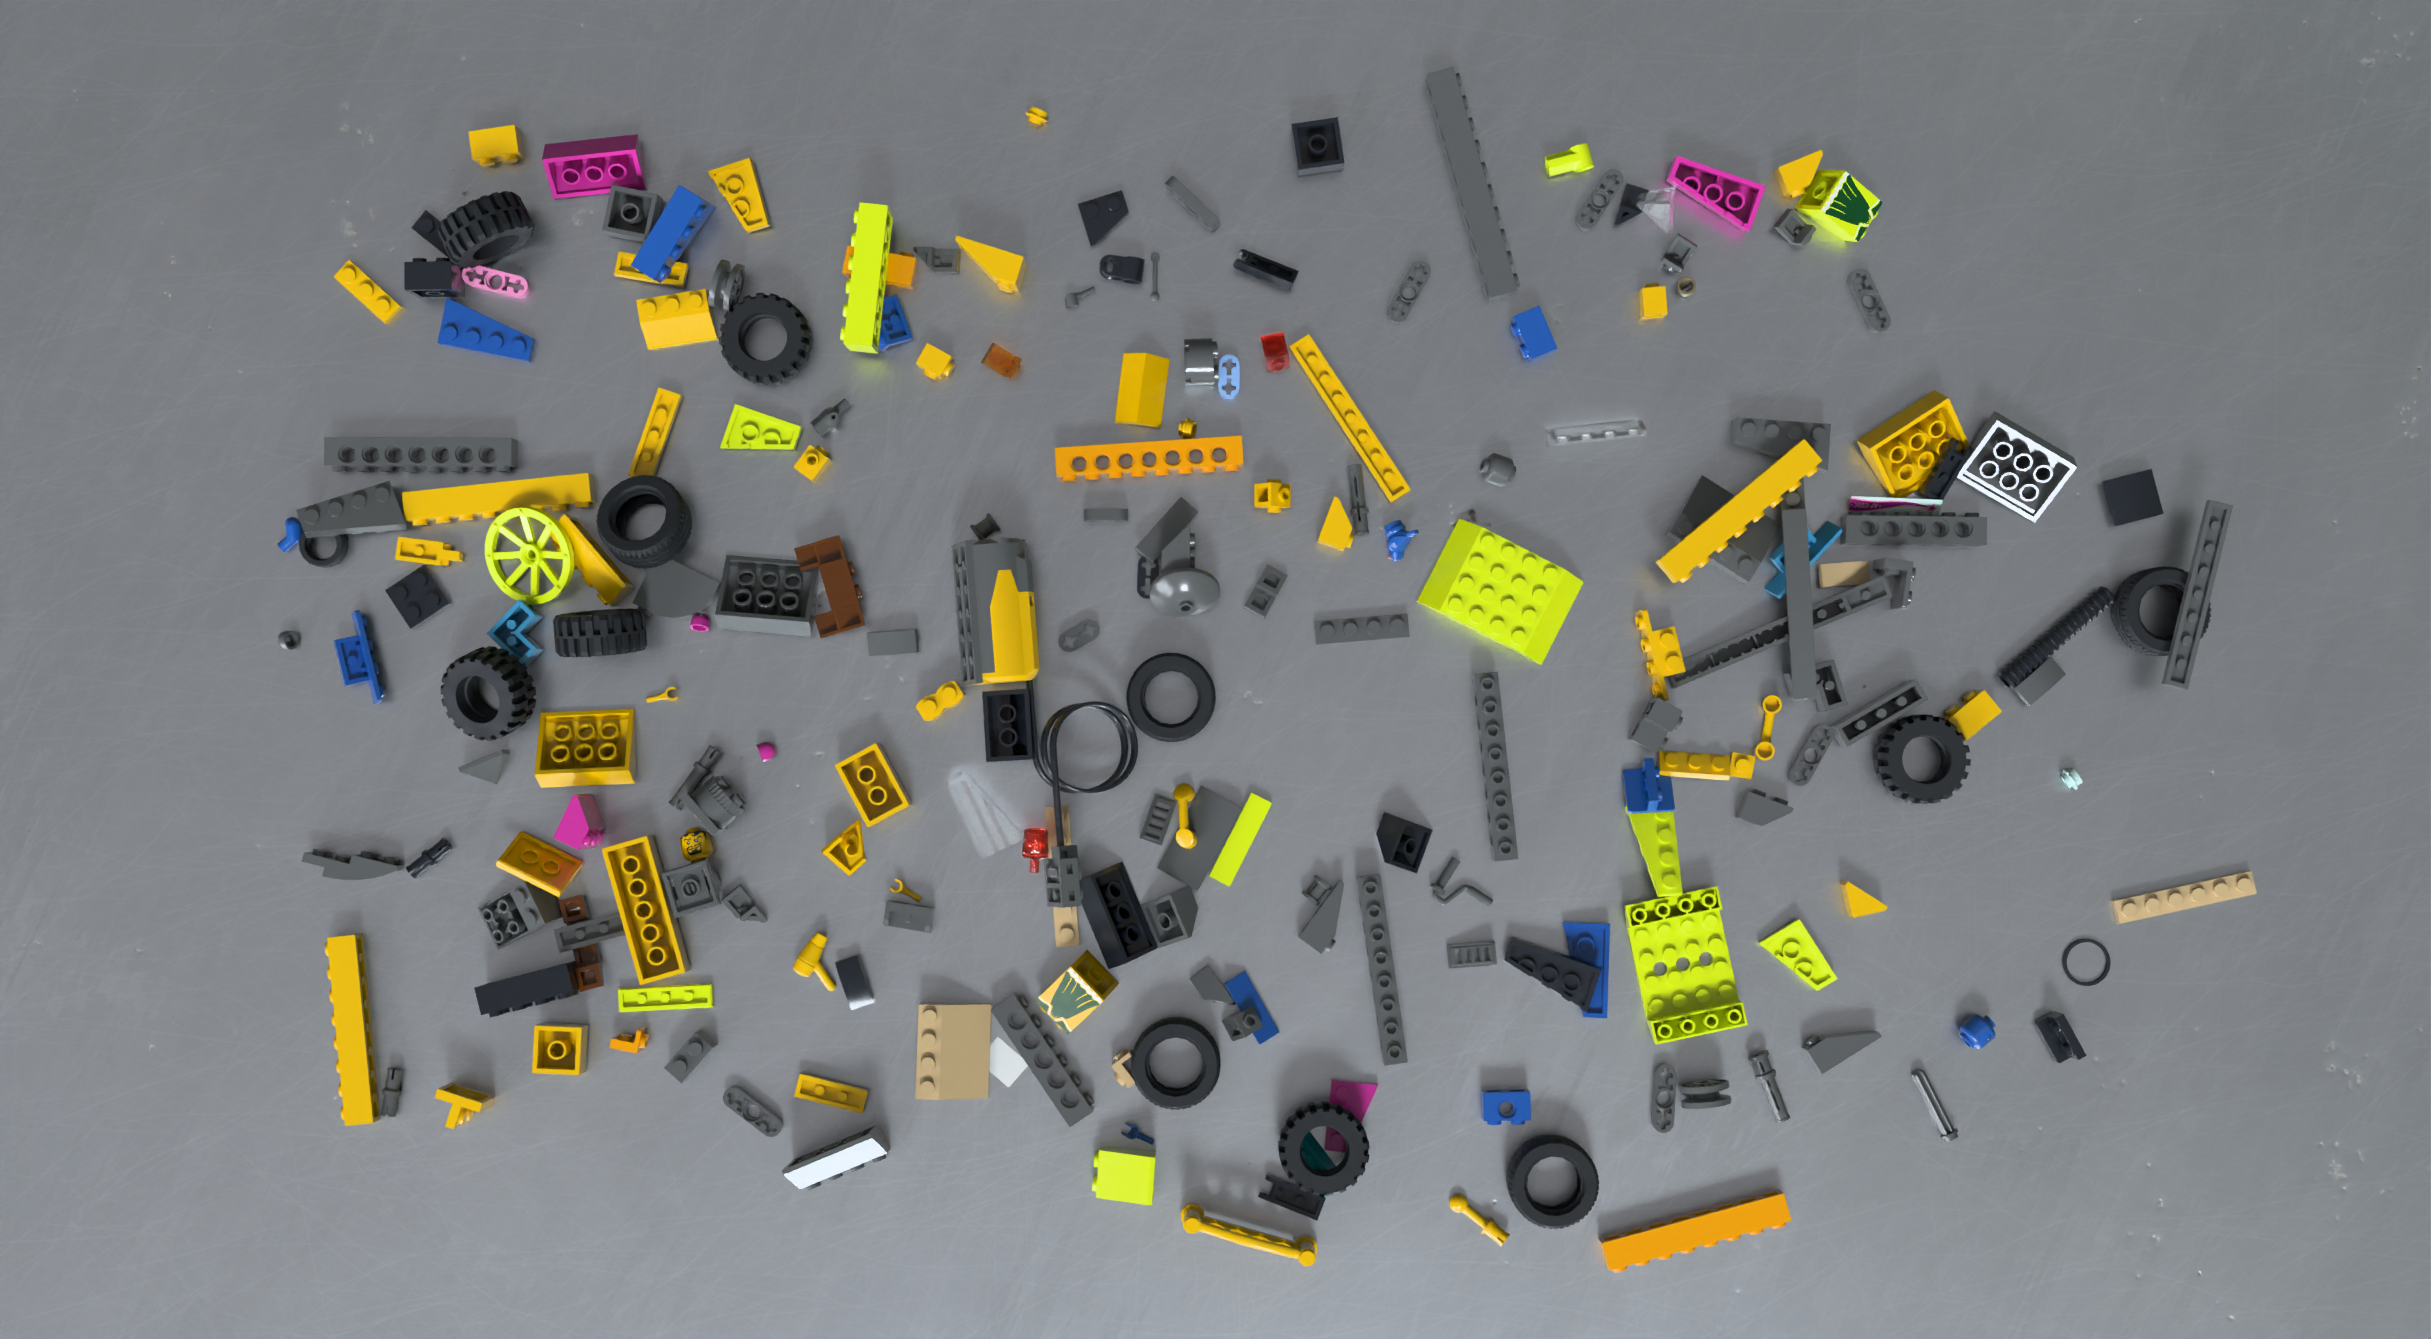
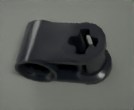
(1125, 269)

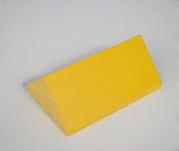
(1142, 390)

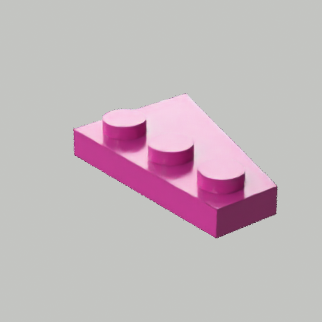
(1352, 1096)

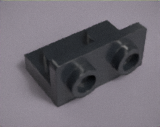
(2060, 1037)

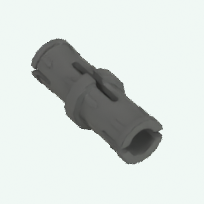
(391, 1092)

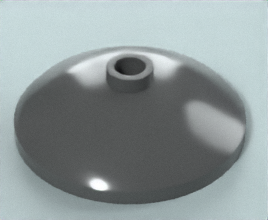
(1184, 592)

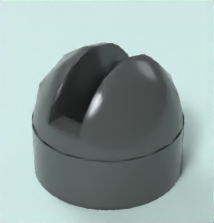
(292, 644)

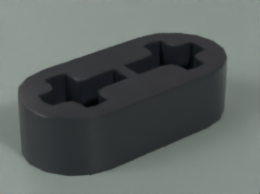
(1141, 576)

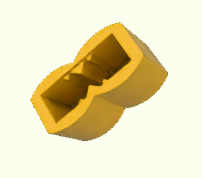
(936, 704)

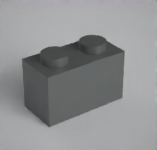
(690, 1056)

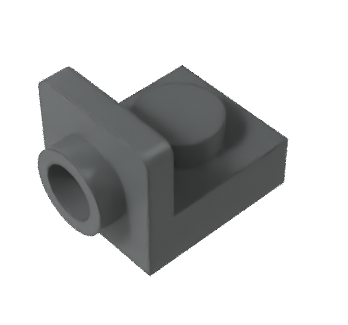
(1242, 1024)

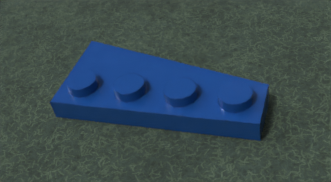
(476, 332)
(1592, 944)

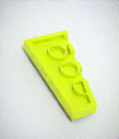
(1659, 847)

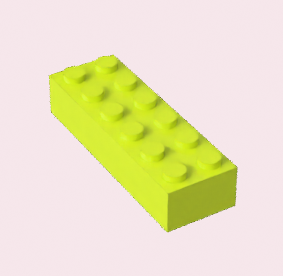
(868, 277)

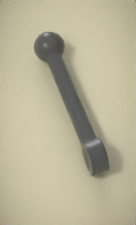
(1155, 257)

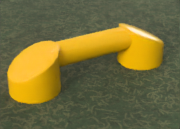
(1765, 749)
(1185, 838)

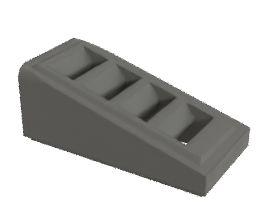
(1152, 838)
(1472, 963)

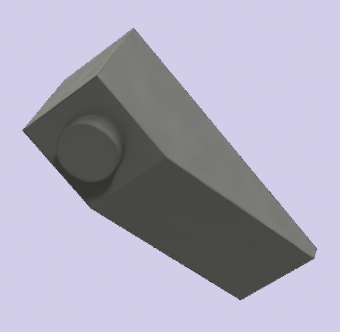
(1323, 924)
(1832, 1049)

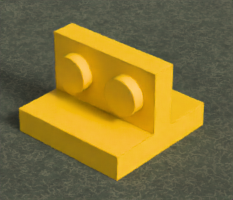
(464, 1103)

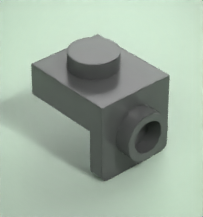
(1794, 228)
(1678, 253)

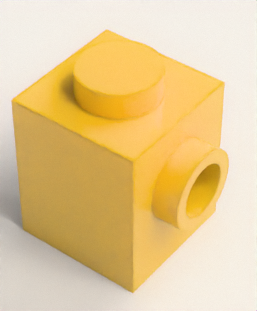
(935, 362)
(813, 462)

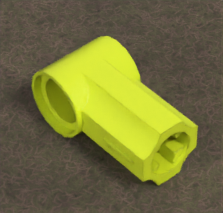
(1574, 159)

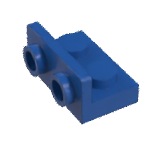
(894, 324)

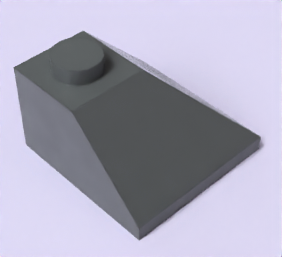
(1171, 916)

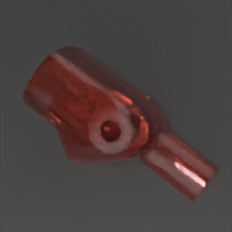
(1035, 847)

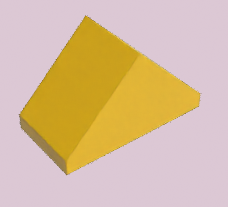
(1859, 902)

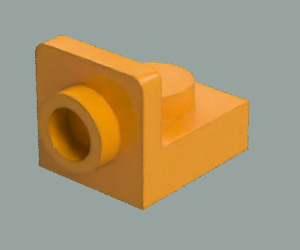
(627, 1043)

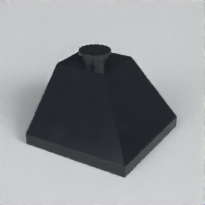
(1402, 842)

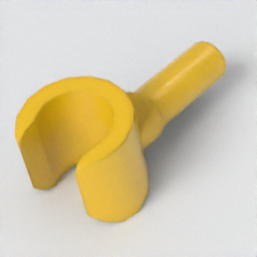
(662, 696)
(903, 889)

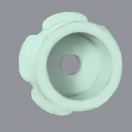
(2071, 778)

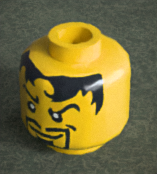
(696, 845)

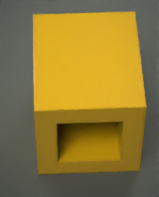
(1652, 301)

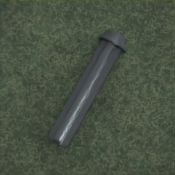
(1935, 1106)

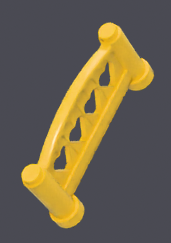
(1302, 1248)

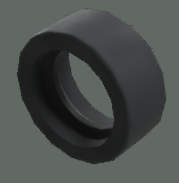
(336, 558)

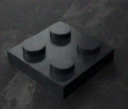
(418, 597)

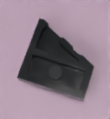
(1102, 215)

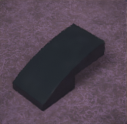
(854, 982)

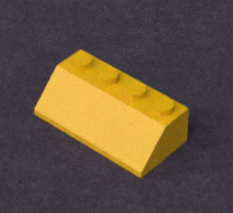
(595, 563)

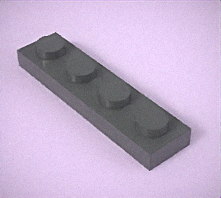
(1361, 629)

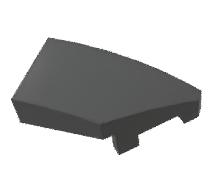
(940, 259)
(1210, 987)

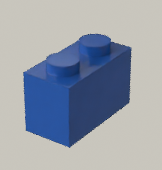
(1533, 334)

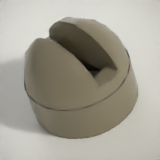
(1683, 283)

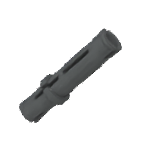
(1355, 473)
(696, 776)

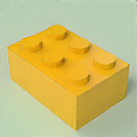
(873, 784)

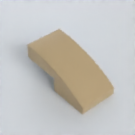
(1843, 574)

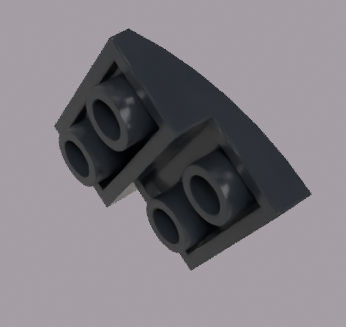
(2133, 497)

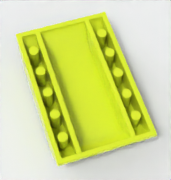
(1500, 590)

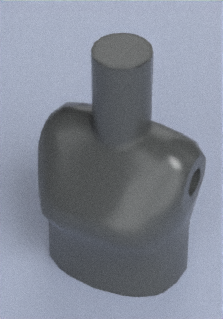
(829, 418)

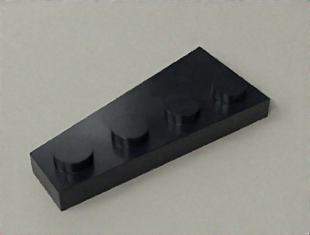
(1560, 972)

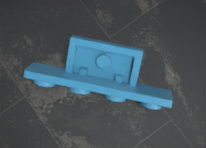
(1817, 545)

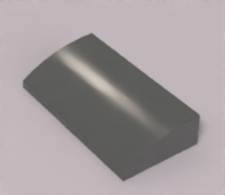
(1211, 820)

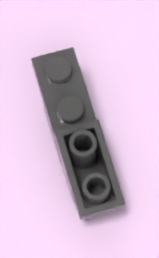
(358, 868)

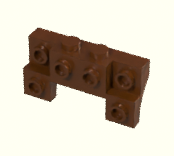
(838, 583)

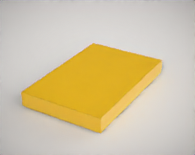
(539, 864)

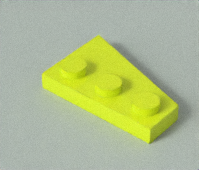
(759, 431)
(1799, 952)

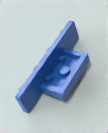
(356, 660)

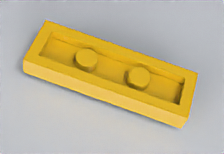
(624, 269)
(368, 292)
(1694, 765)
(831, 1093)

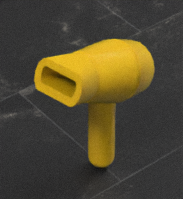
(809, 960)

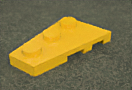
(743, 192)

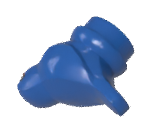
(1398, 539)

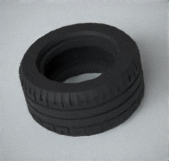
(625, 499)
(2127, 606)
(1136, 697)
(1175, 1097)
(1576, 1206)

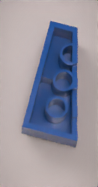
(672, 233)

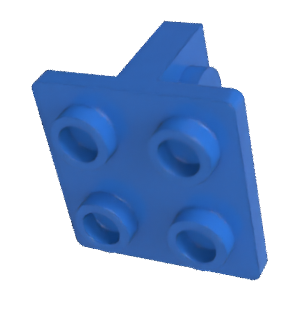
(1648, 790)

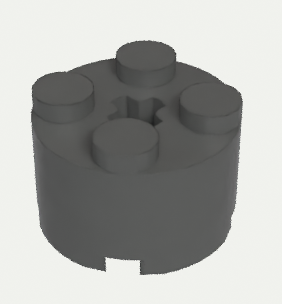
(1200, 361)

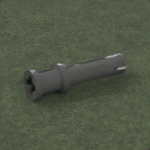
(1762, 1076)

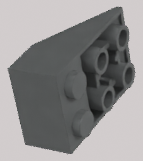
(519, 913)

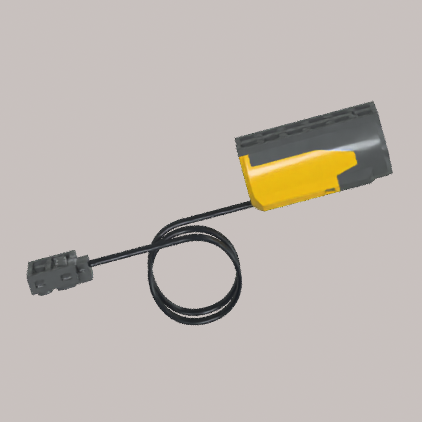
(1002, 647)

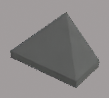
(487, 768)

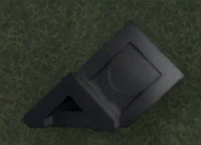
(1627, 206)

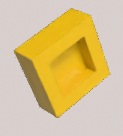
(1741, 765)

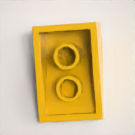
(999, 265)

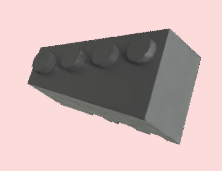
(1779, 436)
(354, 513)

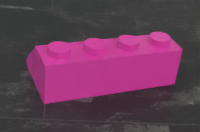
(594, 166)

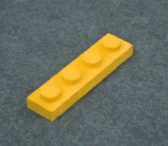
(655, 433)

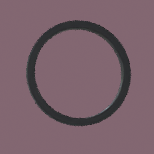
(2064, 962)

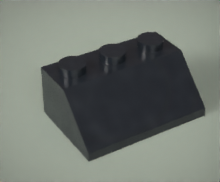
(1007, 725)

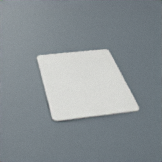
(1005, 1062)

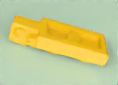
(426, 552)

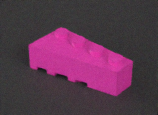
(1719, 191)

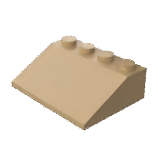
(953, 1051)

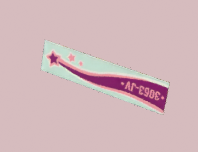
(1893, 505)

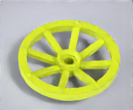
(527, 554)

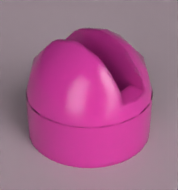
(700, 623)
(766, 750)

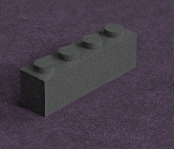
(1878, 713)

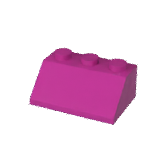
(581, 823)

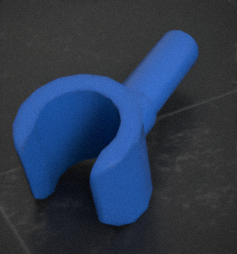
(1134, 1133)

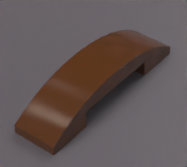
(587, 958)

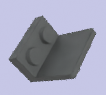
(1904, 575)

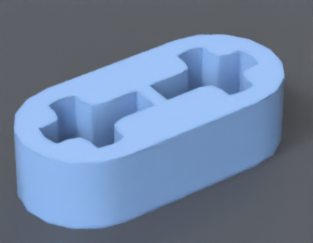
(1235, 376)

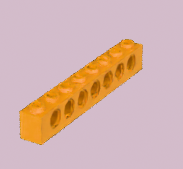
(1067, 455)

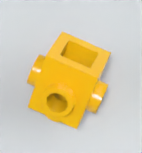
(1272, 495)

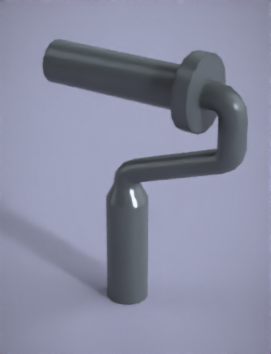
(1443, 880)

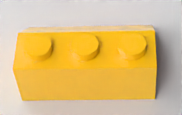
(677, 319)

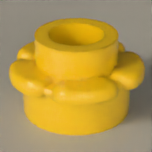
(1036, 116)
(1187, 428)

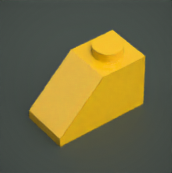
(1797, 174)
(1336, 528)

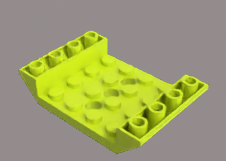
(1692, 999)

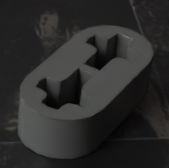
(1106, 515)
(1076, 630)

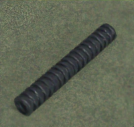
(2056, 637)

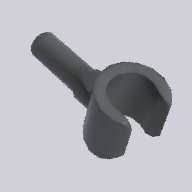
(1072, 298)

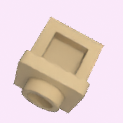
(1122, 1073)

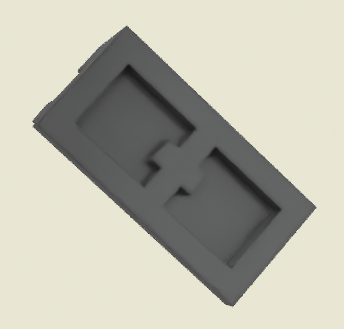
(908, 916)

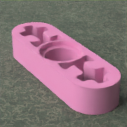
(514, 279)

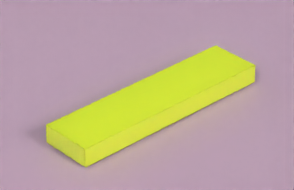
(1240, 839)
(666, 997)

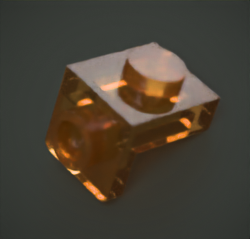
(1001, 361)

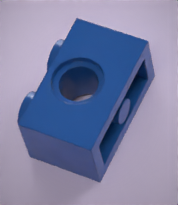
(1492, 1100)

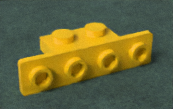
(1662, 653)

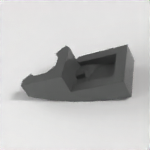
(743, 906)

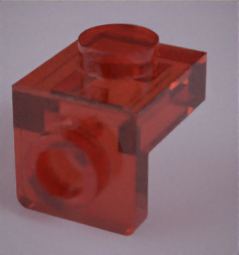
(1275, 352)

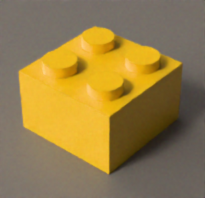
(560, 1048)

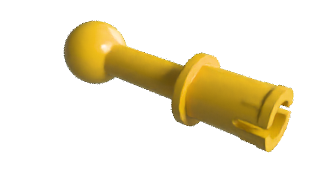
(1459, 1203)

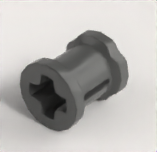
(985, 527)
(1316, 890)

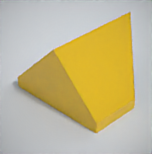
(847, 849)

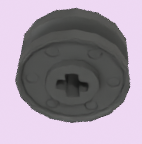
(726, 285)
(1705, 1094)

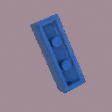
(1247, 996)

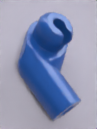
(293, 534)

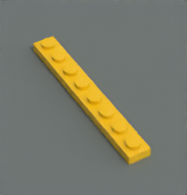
(1349, 418)

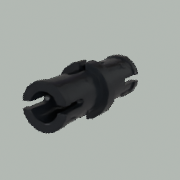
(429, 858)

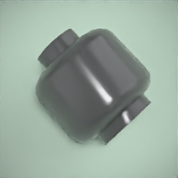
(1498, 469)

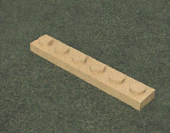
(2184, 897)
(1064, 918)

